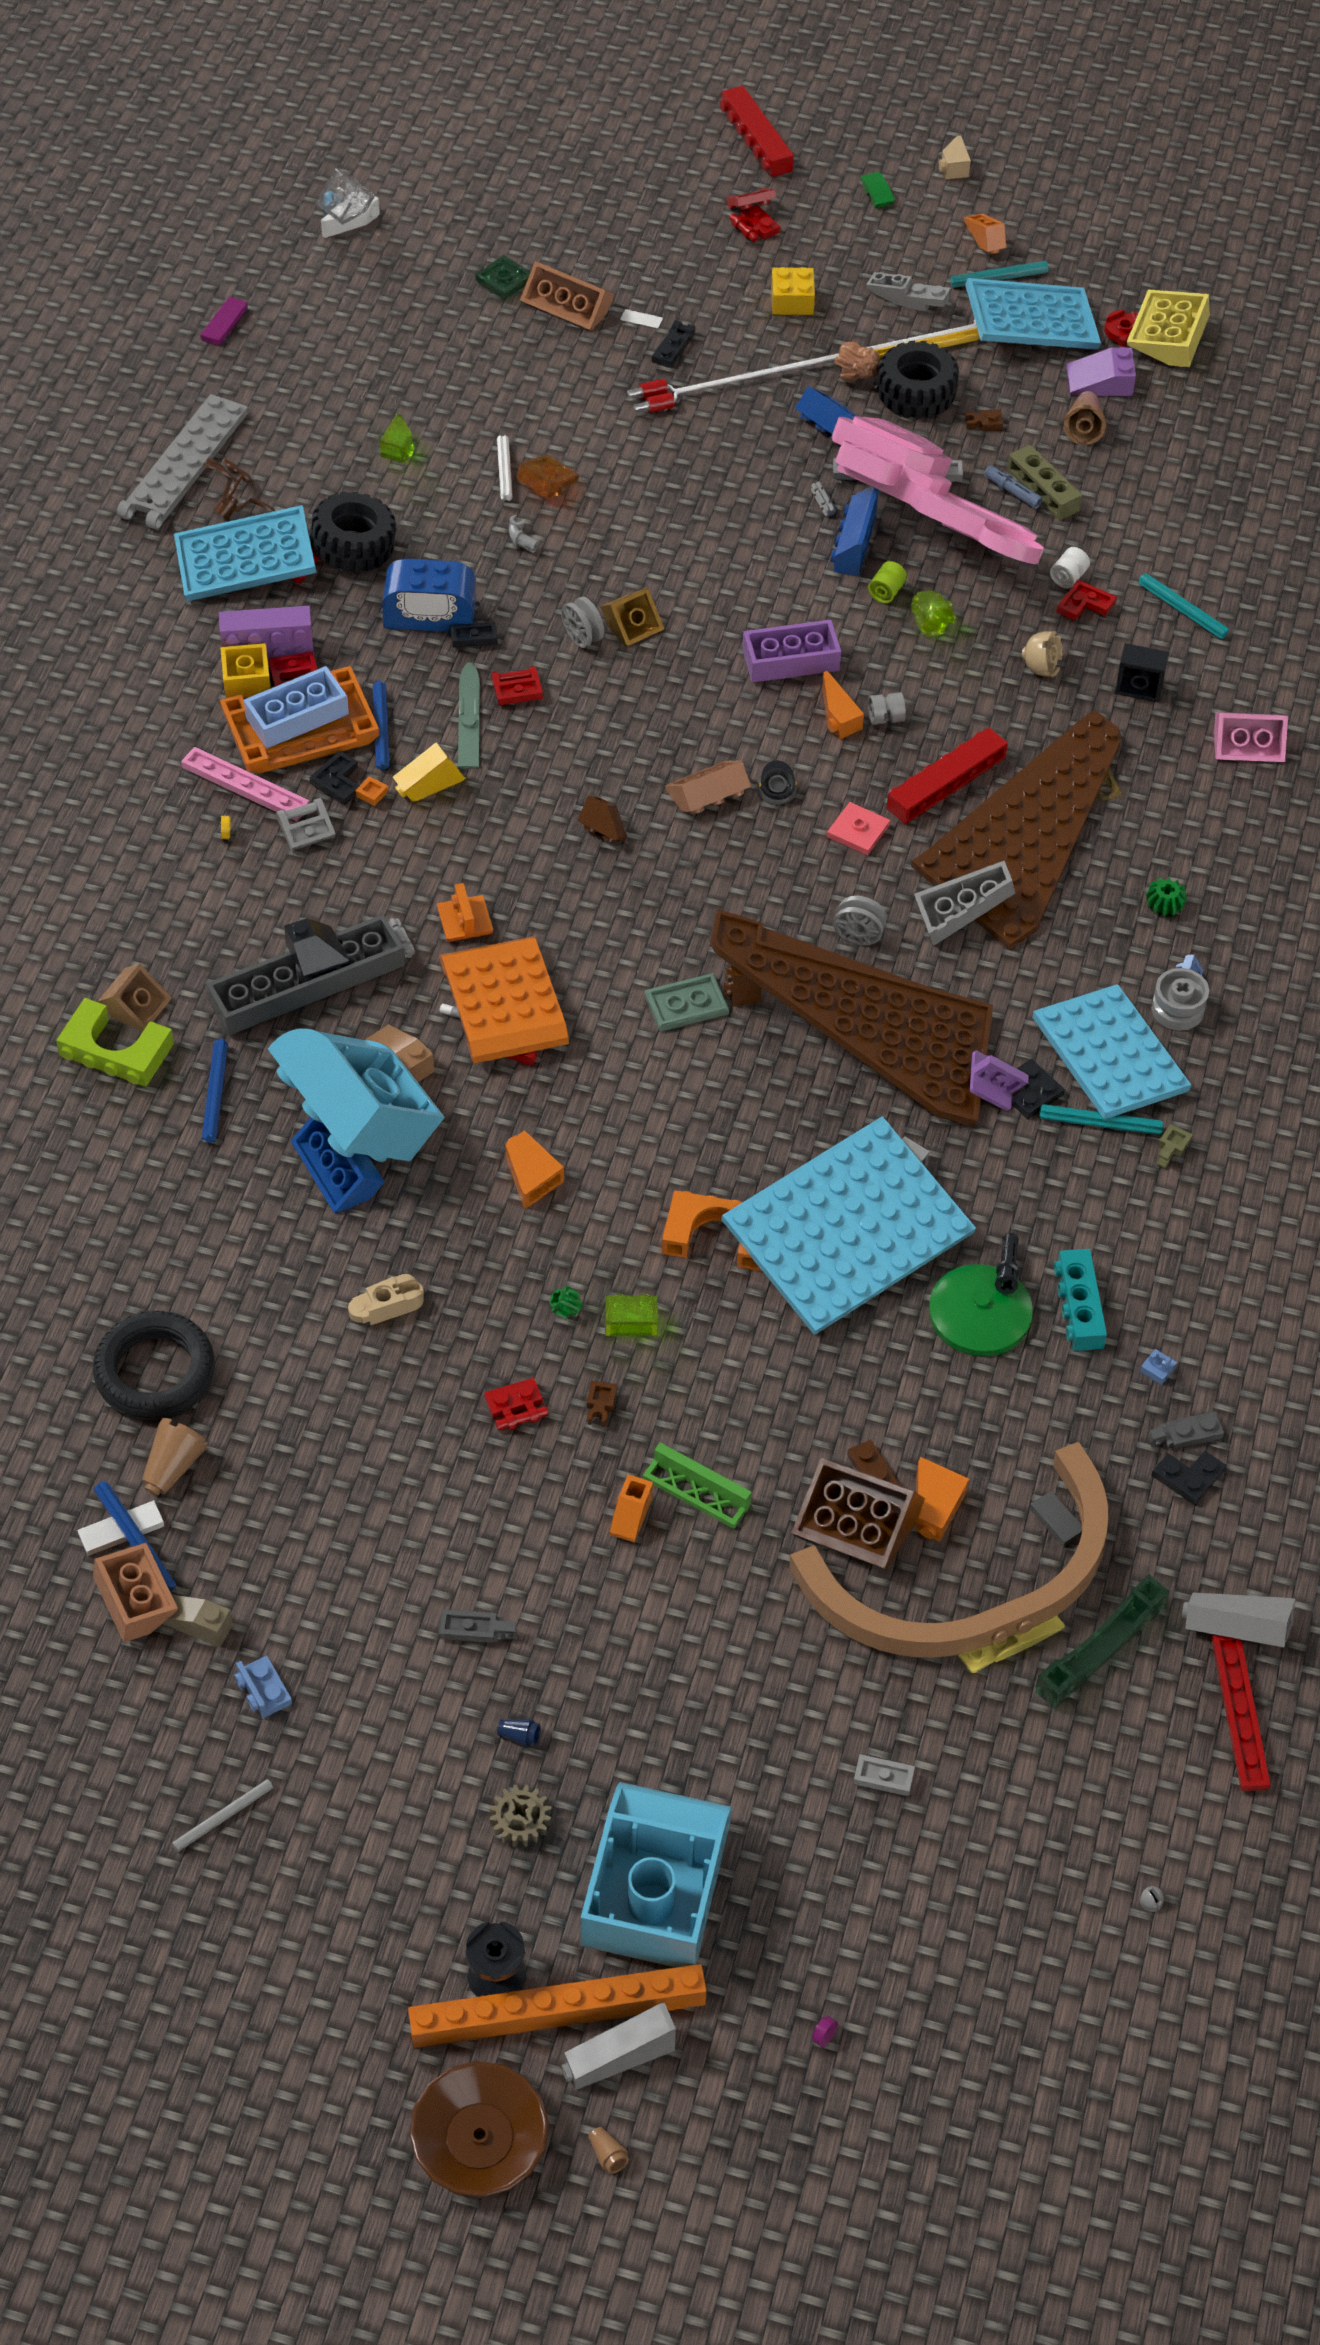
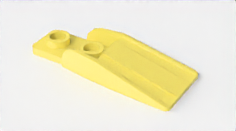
(1012, 1645)

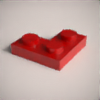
(1085, 596)

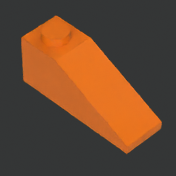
(987, 232)
(841, 712)

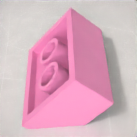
(1250, 737)

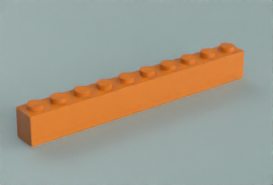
(556, 2006)

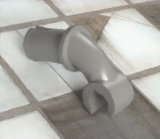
(519, 538)

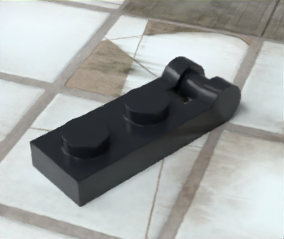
(673, 344)

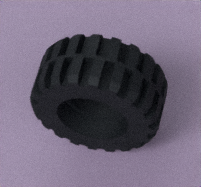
(922, 362)
(353, 513)

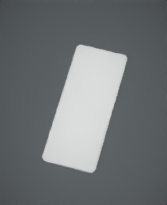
(641, 318)

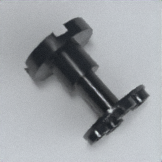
(495, 1959)

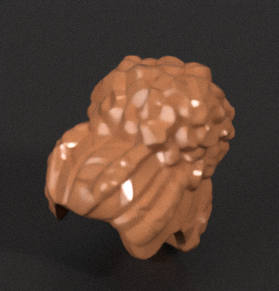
(857, 362)

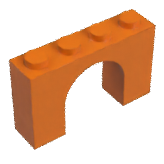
(687, 1214)

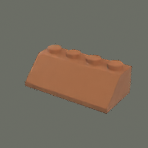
(566, 296)

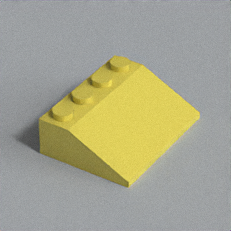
(1170, 326)

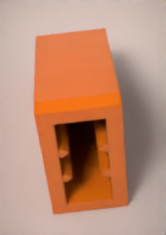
(532, 1168)
(942, 1495)

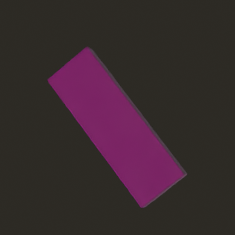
(224, 321)

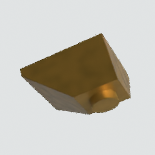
(633, 617)

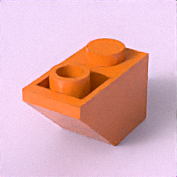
(631, 1508)

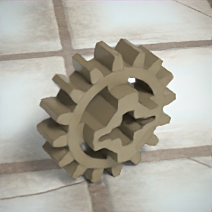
(516, 1826)

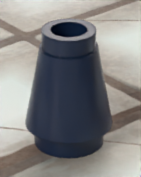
(520, 1731)

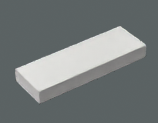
(107, 1534)

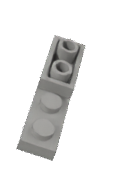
(904, 292)

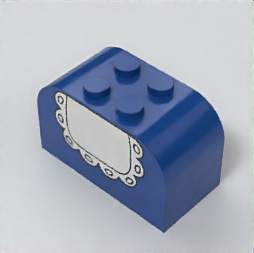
(428, 595)

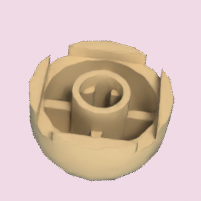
(1042, 653)

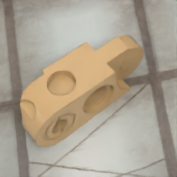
(403, 1296)

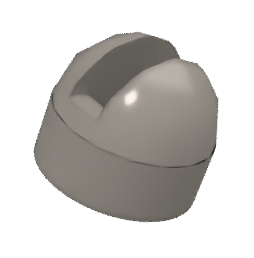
(1147, 1900)

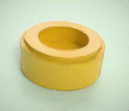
(225, 827)

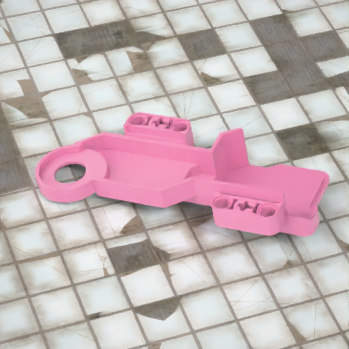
(916, 473)

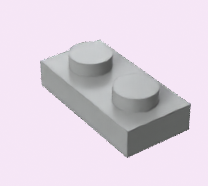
(884, 1775)

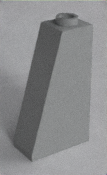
(1241, 1616)
(621, 2047)

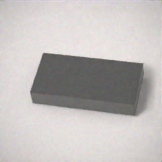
(1056, 1518)

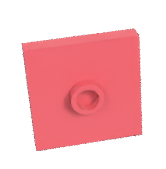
(858, 828)

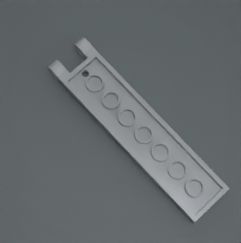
(183, 461)

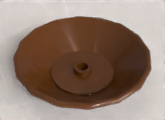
(472, 2101)

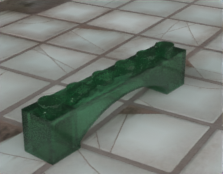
(1071, 1671)

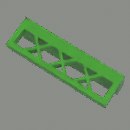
(700, 1477)

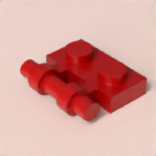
(755, 223)
(515, 1398)

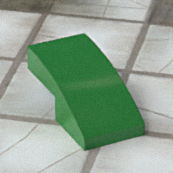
(878, 189)

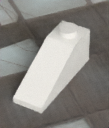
(332, 227)

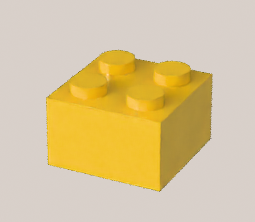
(792, 291)
(245, 670)

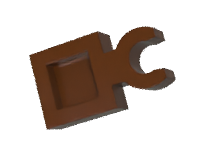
(987, 419)
(600, 1399)

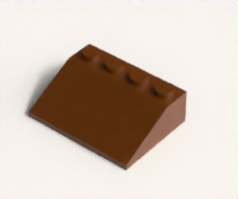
(857, 1513)

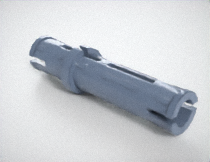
(1007, 483)

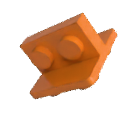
(464, 916)

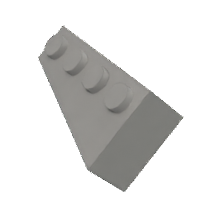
(963, 899)

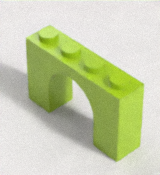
(134, 1063)

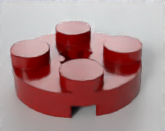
(1119, 326)

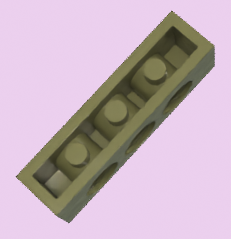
(1043, 479)

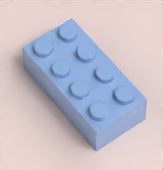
(296, 707)

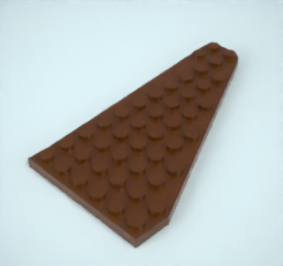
(1029, 826)
(892, 1024)

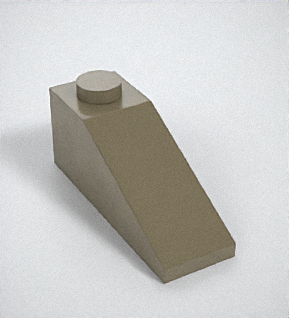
(201, 1619)

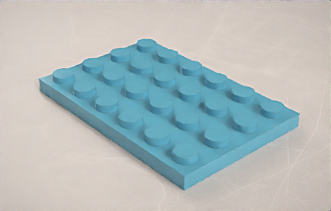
(1032, 314)
(244, 553)
(1111, 1051)

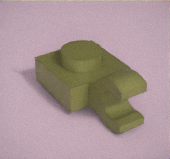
(1172, 1142)

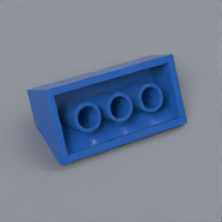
(822, 409)
(855, 532)
(340, 1178)

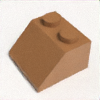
(135, 997)

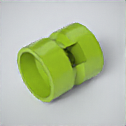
(887, 582)

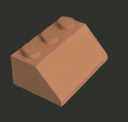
(709, 786)
(133, 1591)

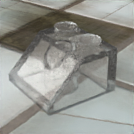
(345, 197)

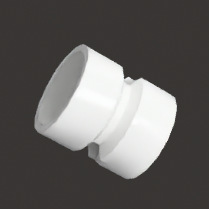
(1070, 567)

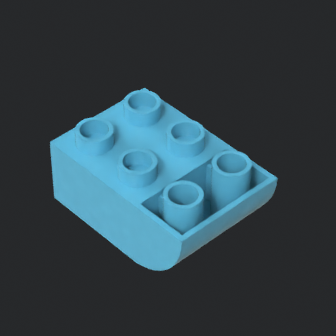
(357, 1093)
(655, 1875)

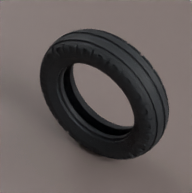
(158, 1404)

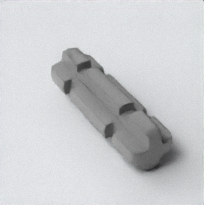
(823, 499)
(402, 936)

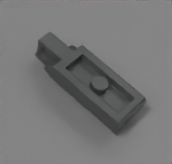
(1187, 1431)
(475, 1626)

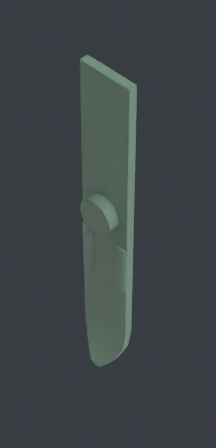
(468, 717)

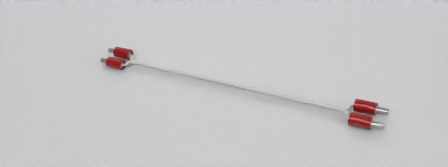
(659, 399)

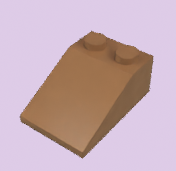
(410, 1051)

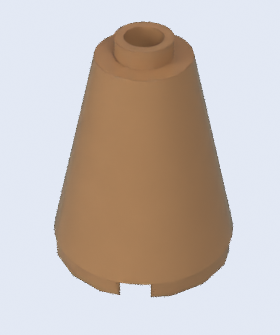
(1085, 419)
(171, 1456)

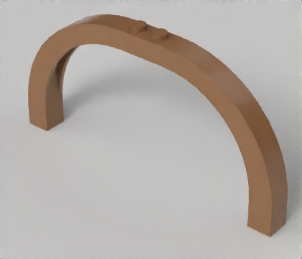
(987, 1627)

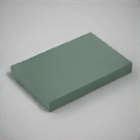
(686, 1002)

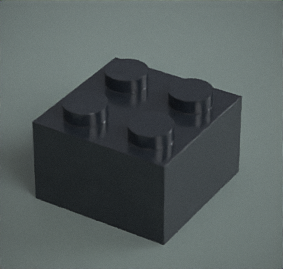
(1141, 672)

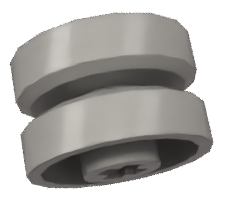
(1180, 999)

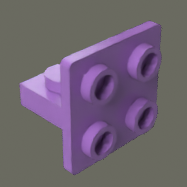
(995, 1080)

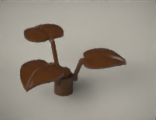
(227, 502)

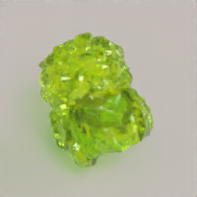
(932, 612)

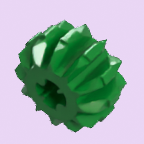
(1166, 896)

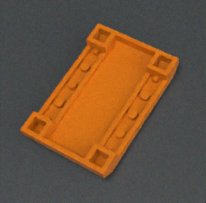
(339, 735)
(505, 999)

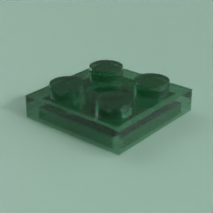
(503, 277)

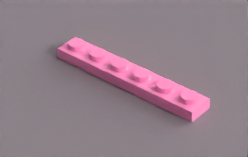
(241, 781)

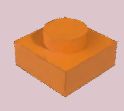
(371, 791)

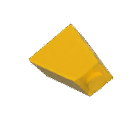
(427, 774)

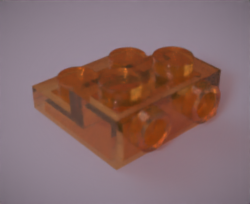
(546, 475)

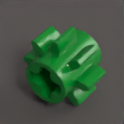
(565, 1302)

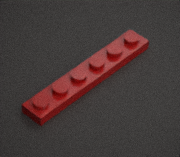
(1240, 1713)

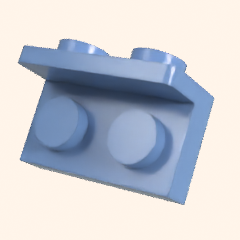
(263, 1685)

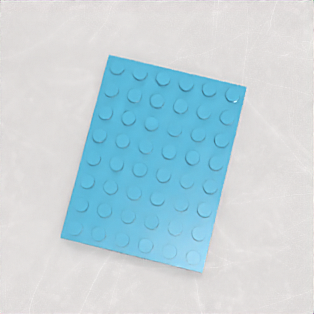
(848, 1225)

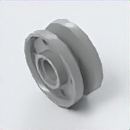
(582, 622)
(860, 920)

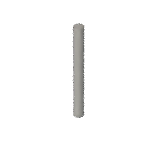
(222, 1815)

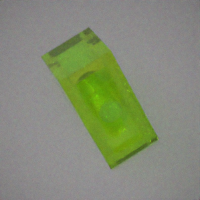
(397, 441)

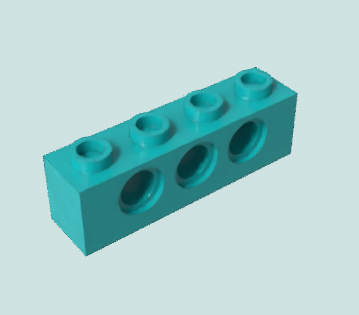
(1079, 1265)

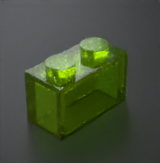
(631, 1315)

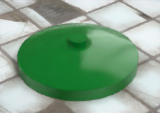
(975, 1316)

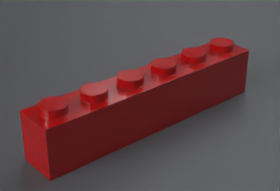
(756, 131)
(946, 775)

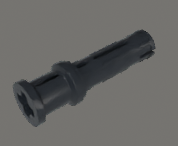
(1008, 1269)

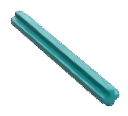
(1002, 273)
(1183, 606)
(1094, 1118)

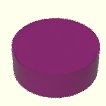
(824, 2031)

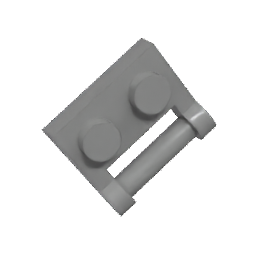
(308, 830)

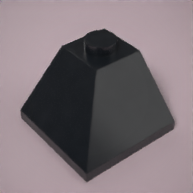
(314, 947)

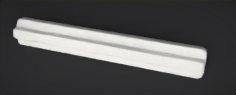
(504, 468)

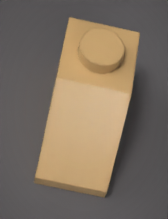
(955, 160)

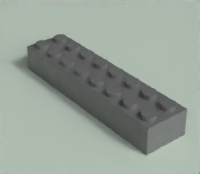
(279, 987)

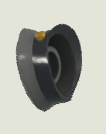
(777, 783)

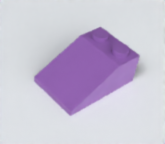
(1103, 373)

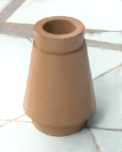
(609, 2151)

